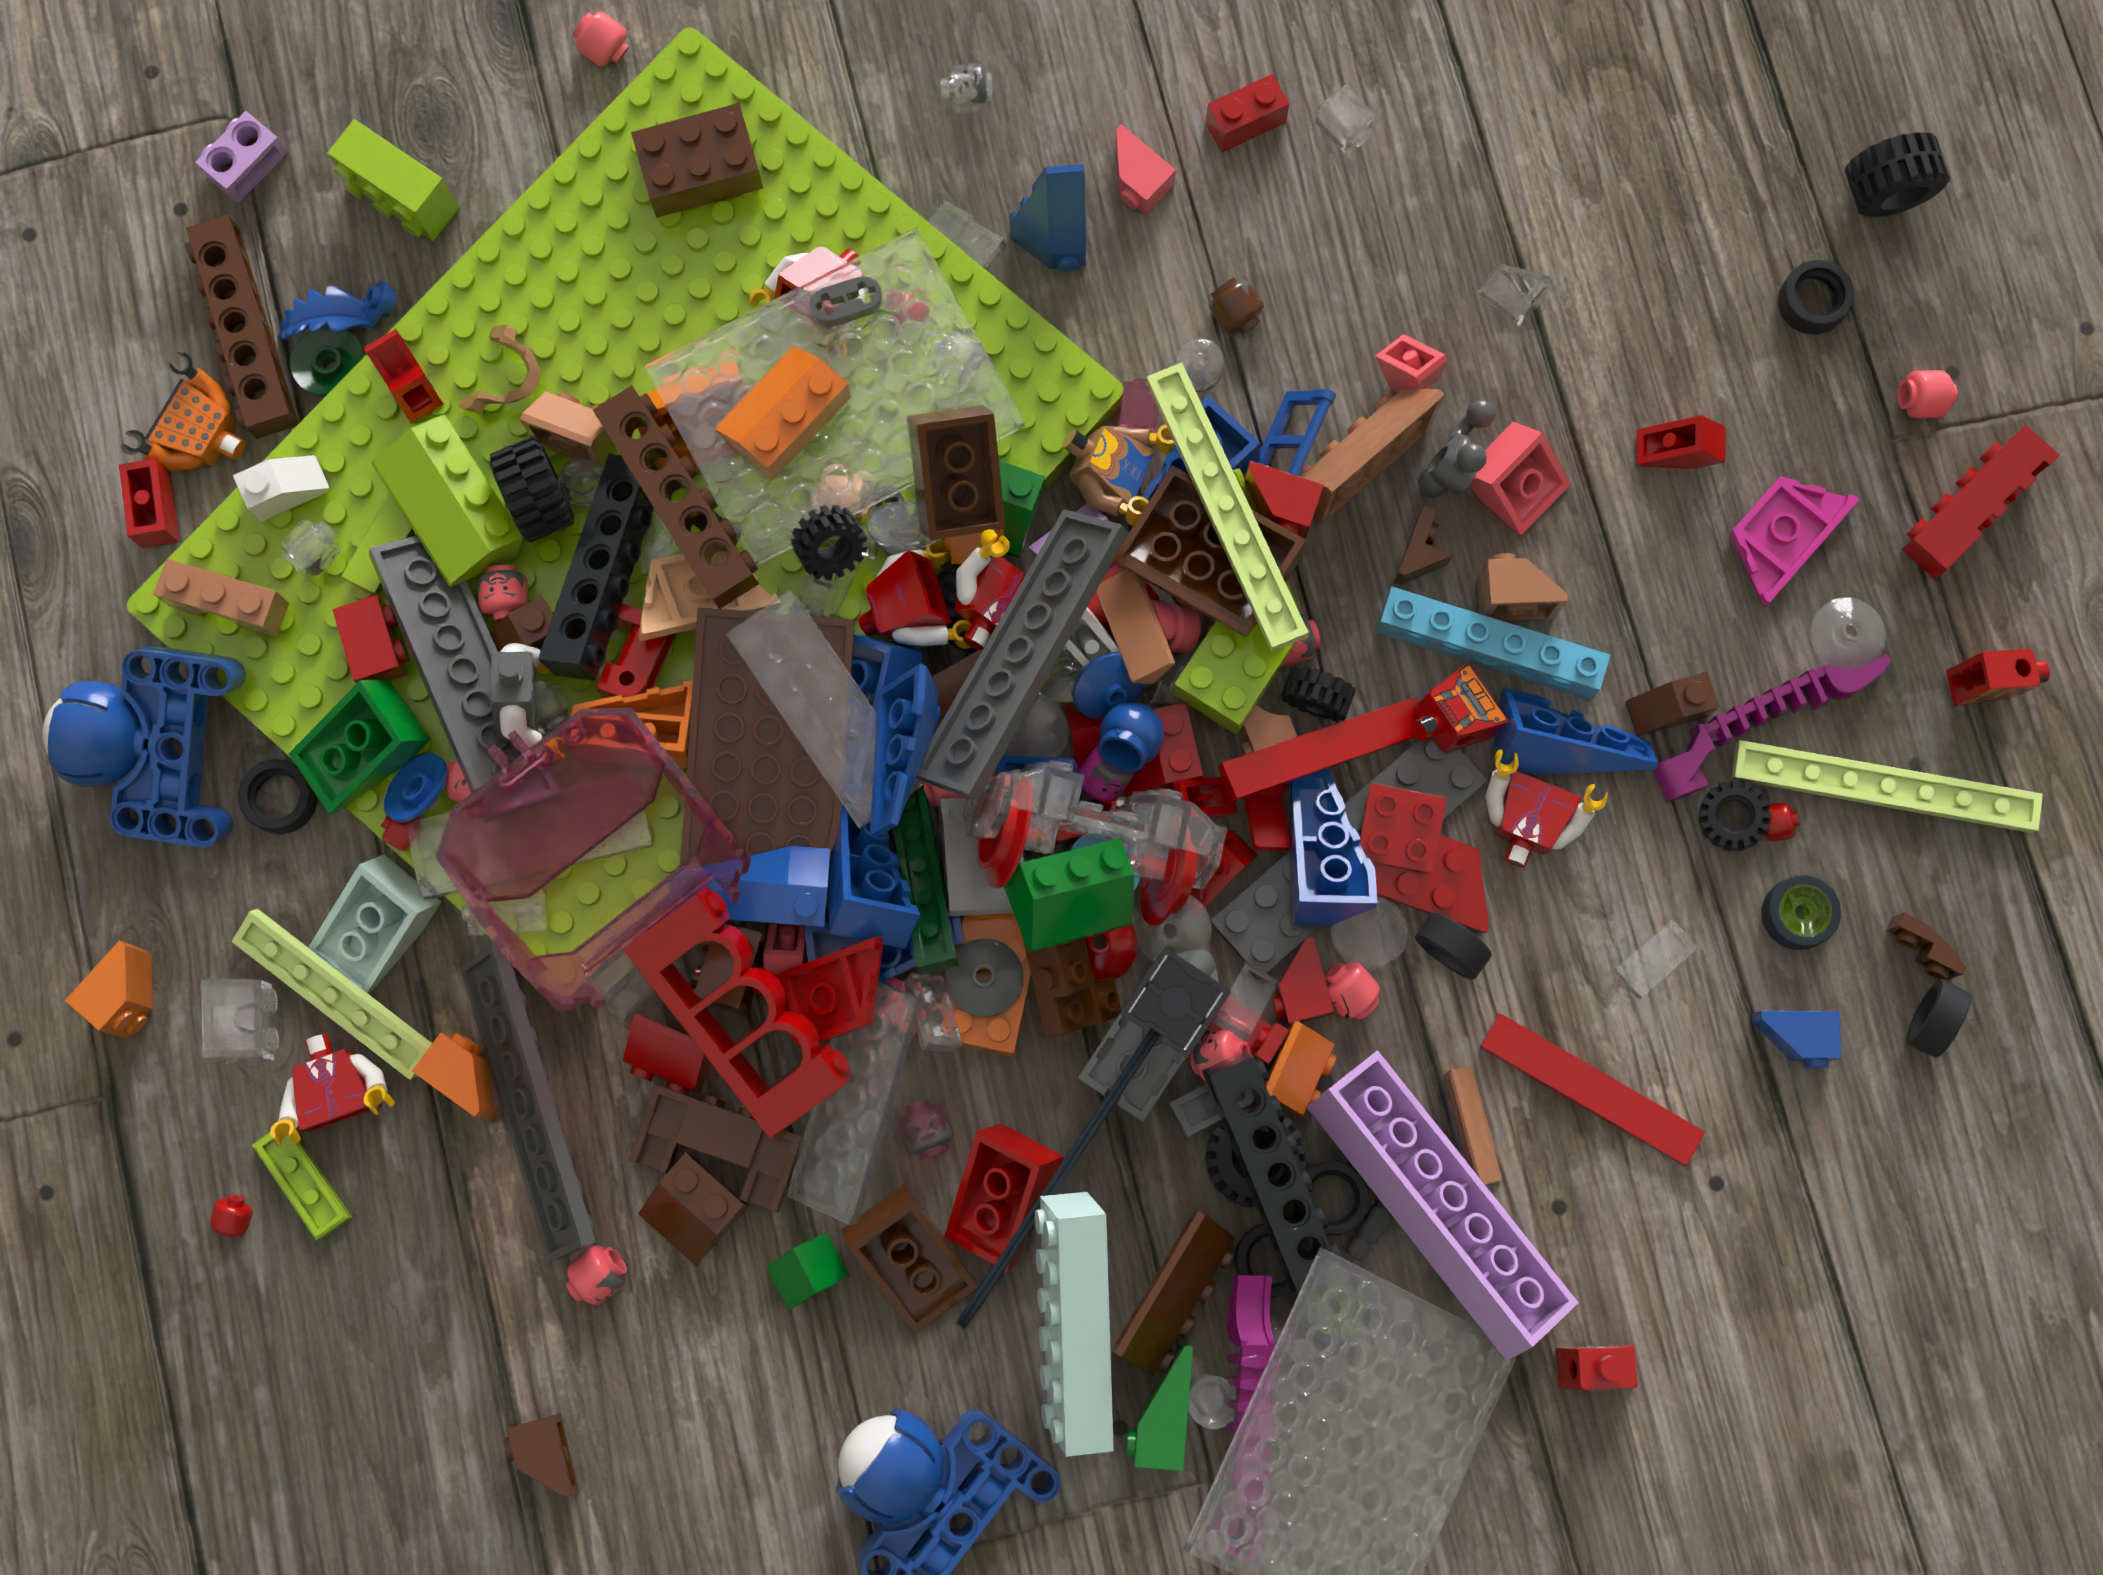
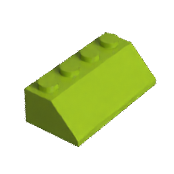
(448, 501)

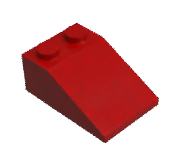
(998, 1190)

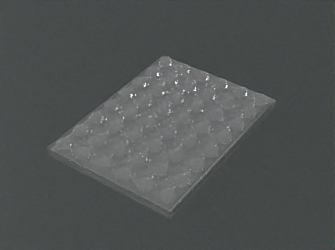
(897, 362)
(1352, 1434)

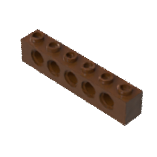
(275, 409)
(619, 419)

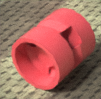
(1179, 624)

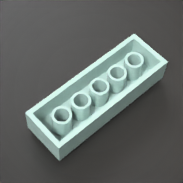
(1075, 1323)

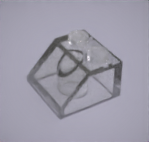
(238, 1020)

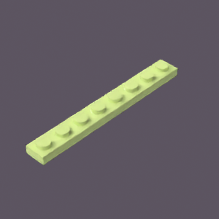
(1227, 507)
(1887, 786)

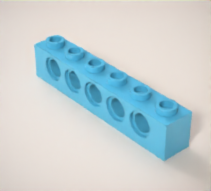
(1492, 643)

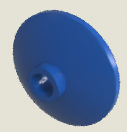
(1104, 685)
(415, 787)

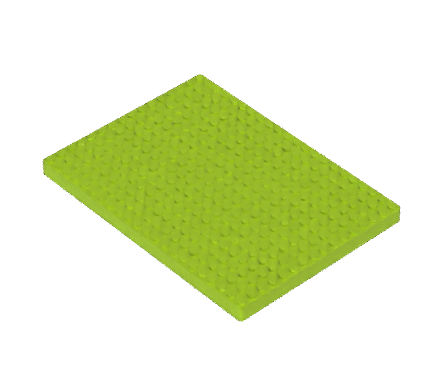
(595, 299)

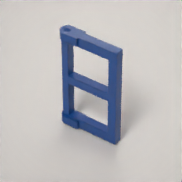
(1275, 439)

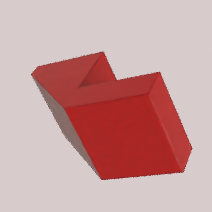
(403, 376)

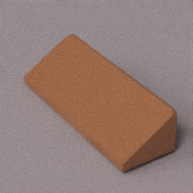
(1135, 627)
(1472, 1124)

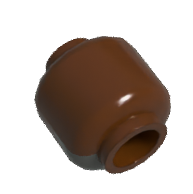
(1236, 306)

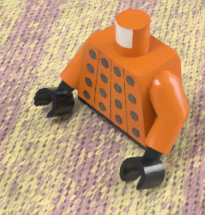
(192, 425)

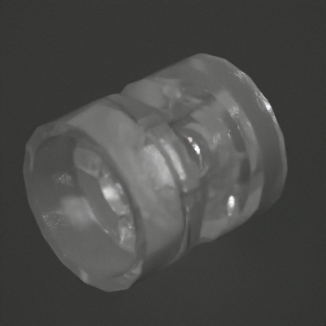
(1209, 1401)

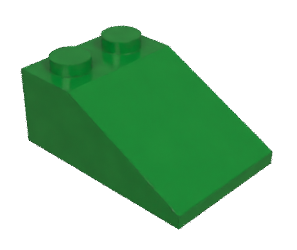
(358, 744)
(1162, 1423)

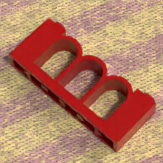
(795, 1092)

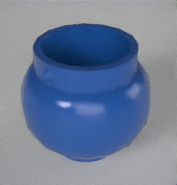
(1130, 736)

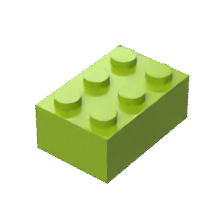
(392, 181)
(1229, 675)

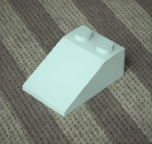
(373, 922)

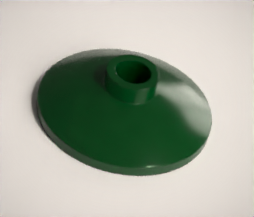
(319, 349)

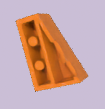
(663, 713)

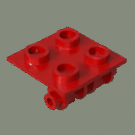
(1402, 827)

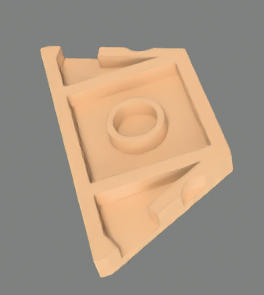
(676, 593)

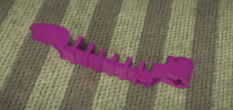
(1683, 773)
(1251, 1332)

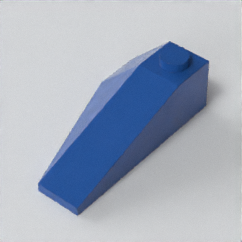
(904, 730)
(1565, 743)
(781, 887)

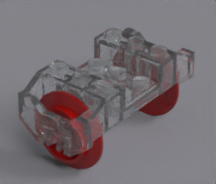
(1164, 837)

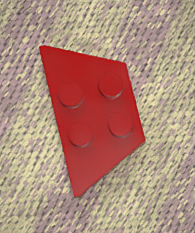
(1451, 890)
(835, 989)

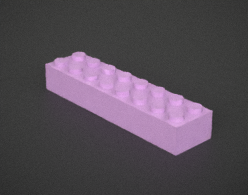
(1443, 1206)

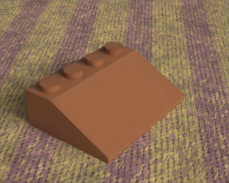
(1371, 447)

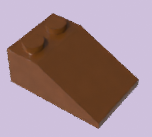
(909, 1258)

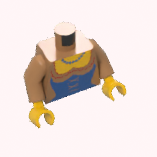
(1113, 466)

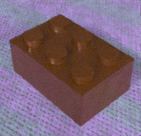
(697, 160)
(956, 472)

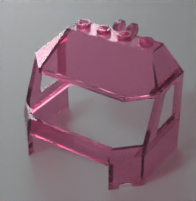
(551, 813)

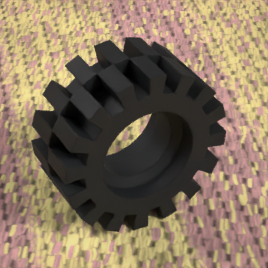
(820, 528)
(1318, 693)
(1734, 792)

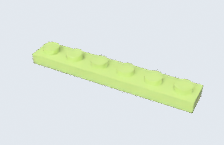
(331, 992)

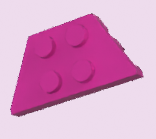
(1786, 531)

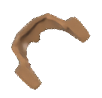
(506, 336)

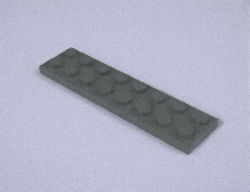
(449, 651)
(1020, 653)
(1261, 917)
(528, 1104)

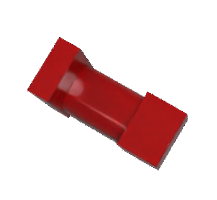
(638, 661)

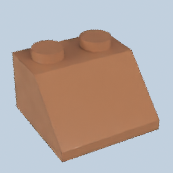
(567, 427)
(1517, 591)

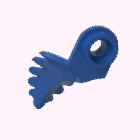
(338, 310)

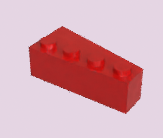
(1979, 501)

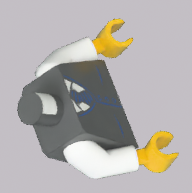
(515, 691)

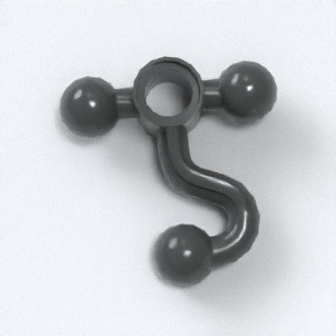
(1460, 458)

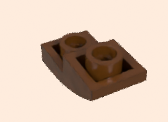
(1935, 952)

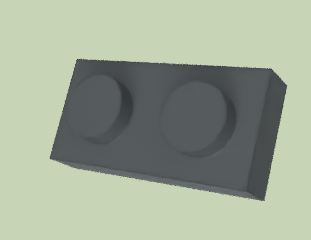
(1198, 1111)

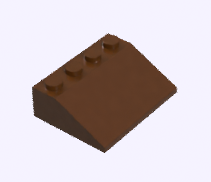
(1182, 555)
(1174, 1293)

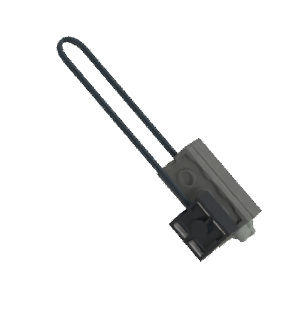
(1135, 1063)

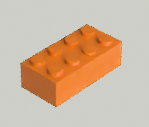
(1000, 1032)

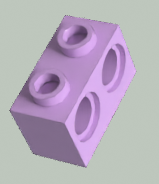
(248, 163)

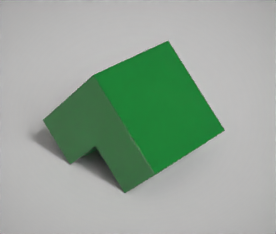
(807, 1270)

